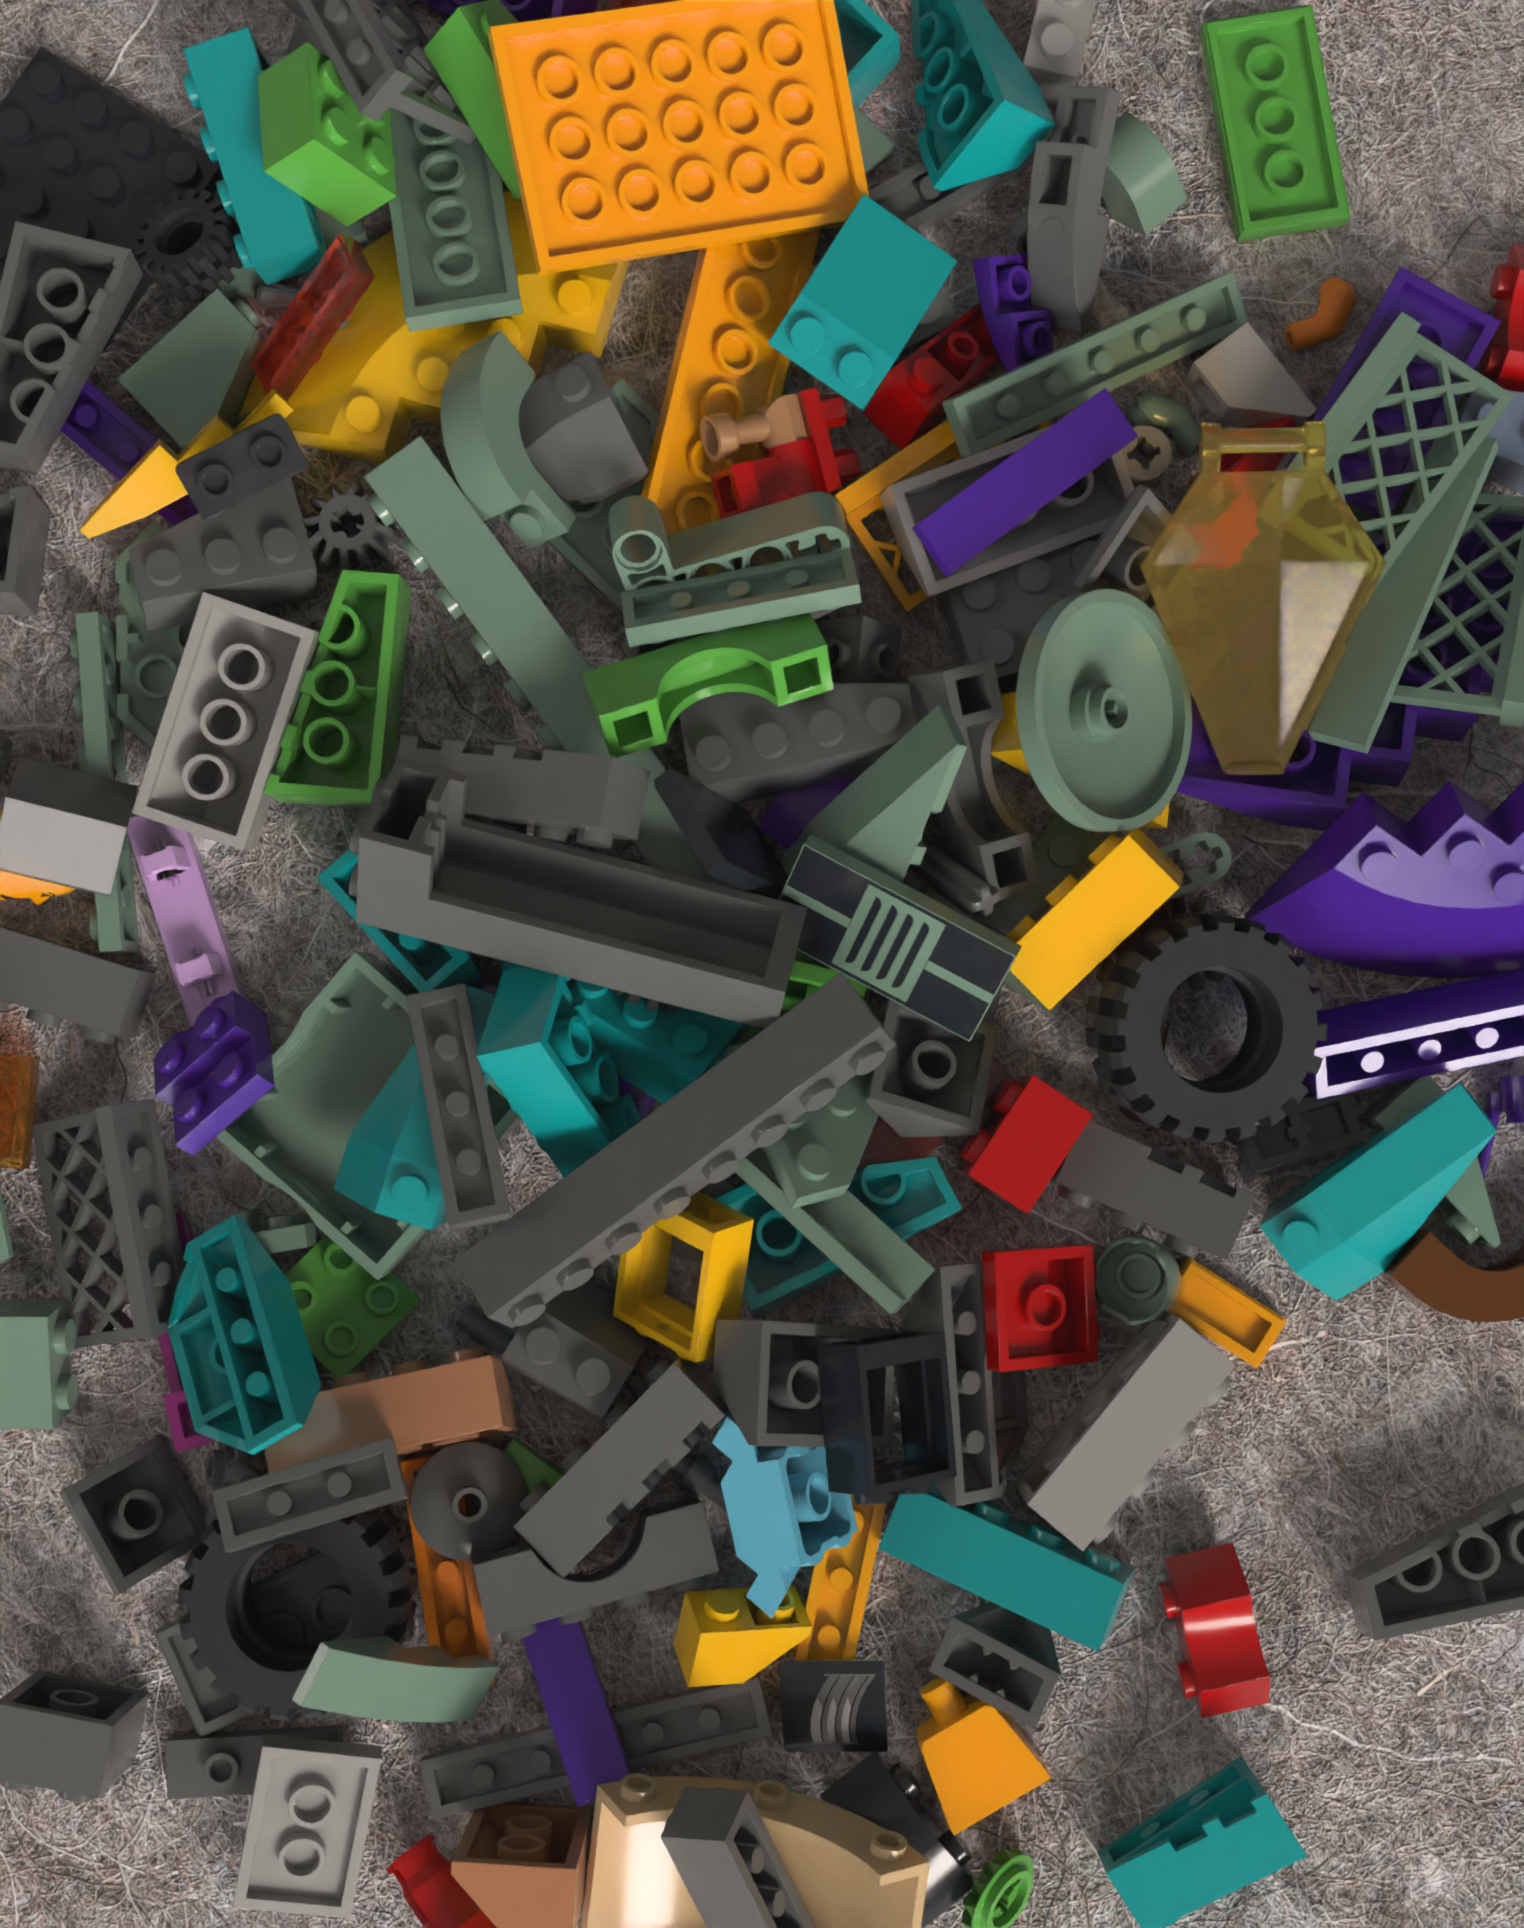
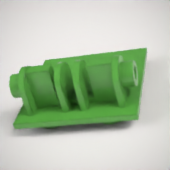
(345, 1306)

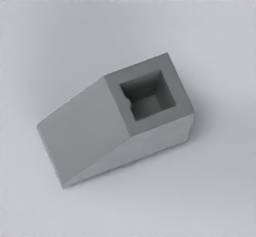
(1246, 383)

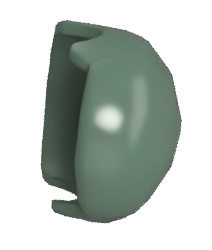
(1137, 1280)

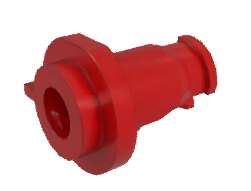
(433, 1890)

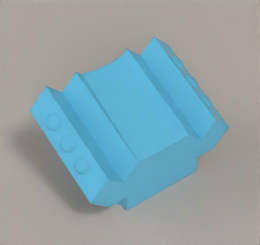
(780, 1511)

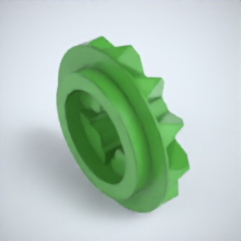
(999, 1891)

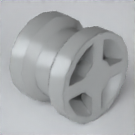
(1146, 470)

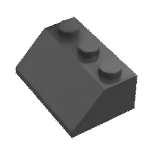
(774, 1381)

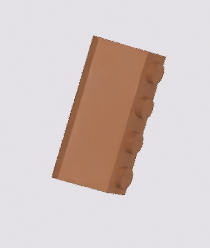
(413, 1406)

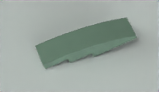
(394, 1682)

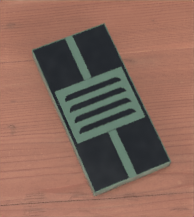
(897, 939)

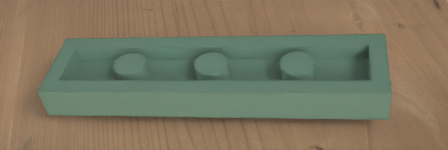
(740, 597)

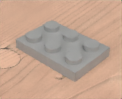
(307, 1826)

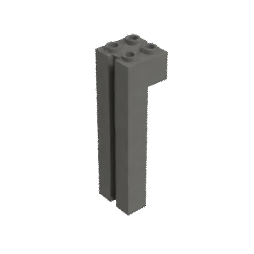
(565, 906)

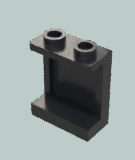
(241, 465)

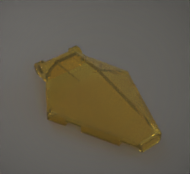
(1260, 591)

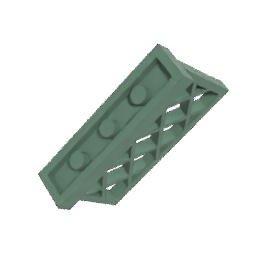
(1369, 391)
(1508, 674)

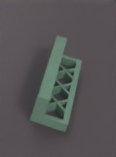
(848, 1236)

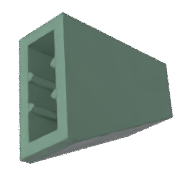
(198, 368)

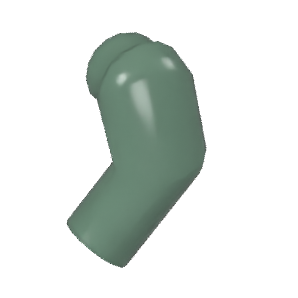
(1169, 414)

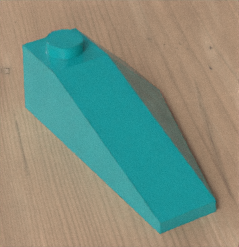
(391, 1149)

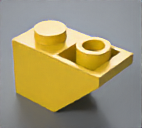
(730, 1639)

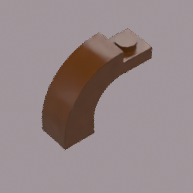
(1446, 1284)

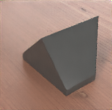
(1000, 1660)

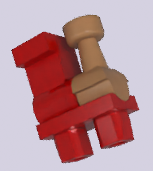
(794, 448)

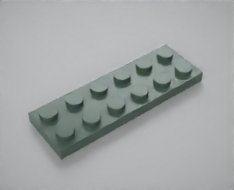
(449, 229)

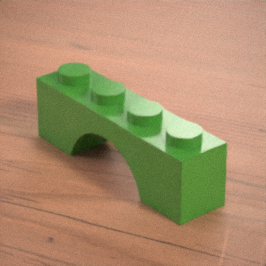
(644, 694)

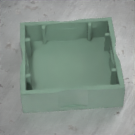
(322, 1087)

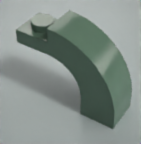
(486, 445)

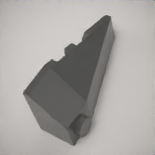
(577, 434)

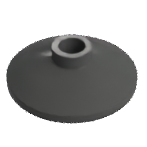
(459, 1471)

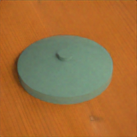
(1103, 711)

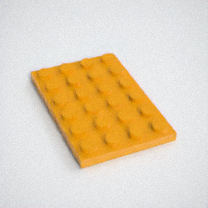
(677, 127)

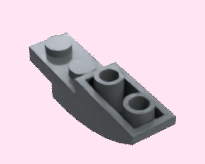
(1064, 199)

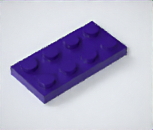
(1445, 322)

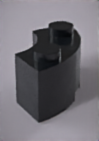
(889, 1799)

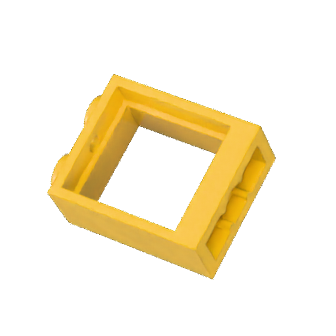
(643, 1273)

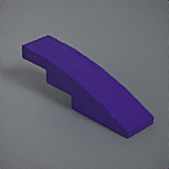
(1025, 482)

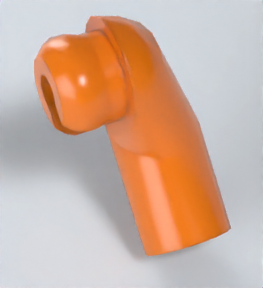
(1330, 318)

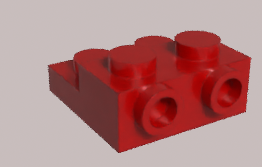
(1040, 1306)

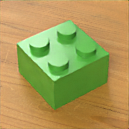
(321, 141)

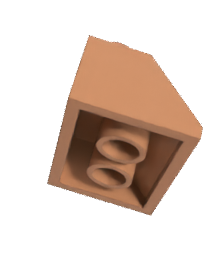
(526, 1863)

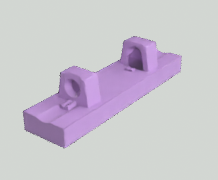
(185, 914)

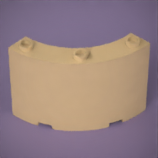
(837, 1860)

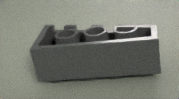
(55, 319)

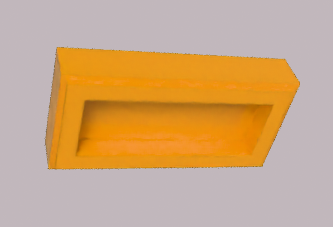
(1225, 1313)

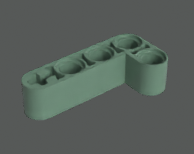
(753, 538)

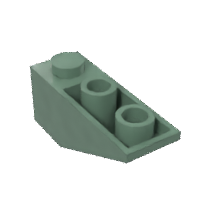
(1467, 1200)

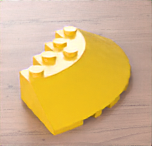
(384, 376)

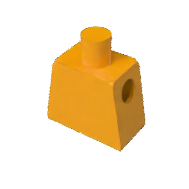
(974, 1755)

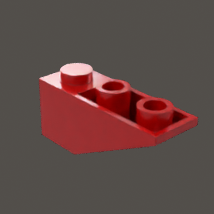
(945, 366)

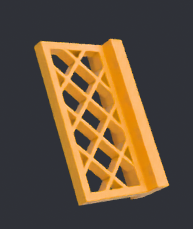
(864, 498)

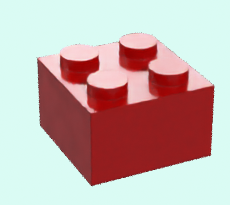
(1023, 1140)

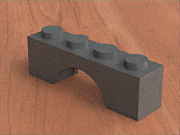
(973, 819)
(667, 1549)

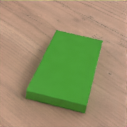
(1274, 123)

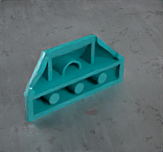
(240, 1341)

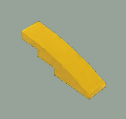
(153, 478)

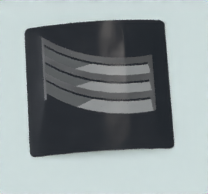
(833, 1705)

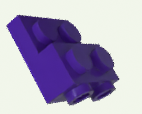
(215, 1069)

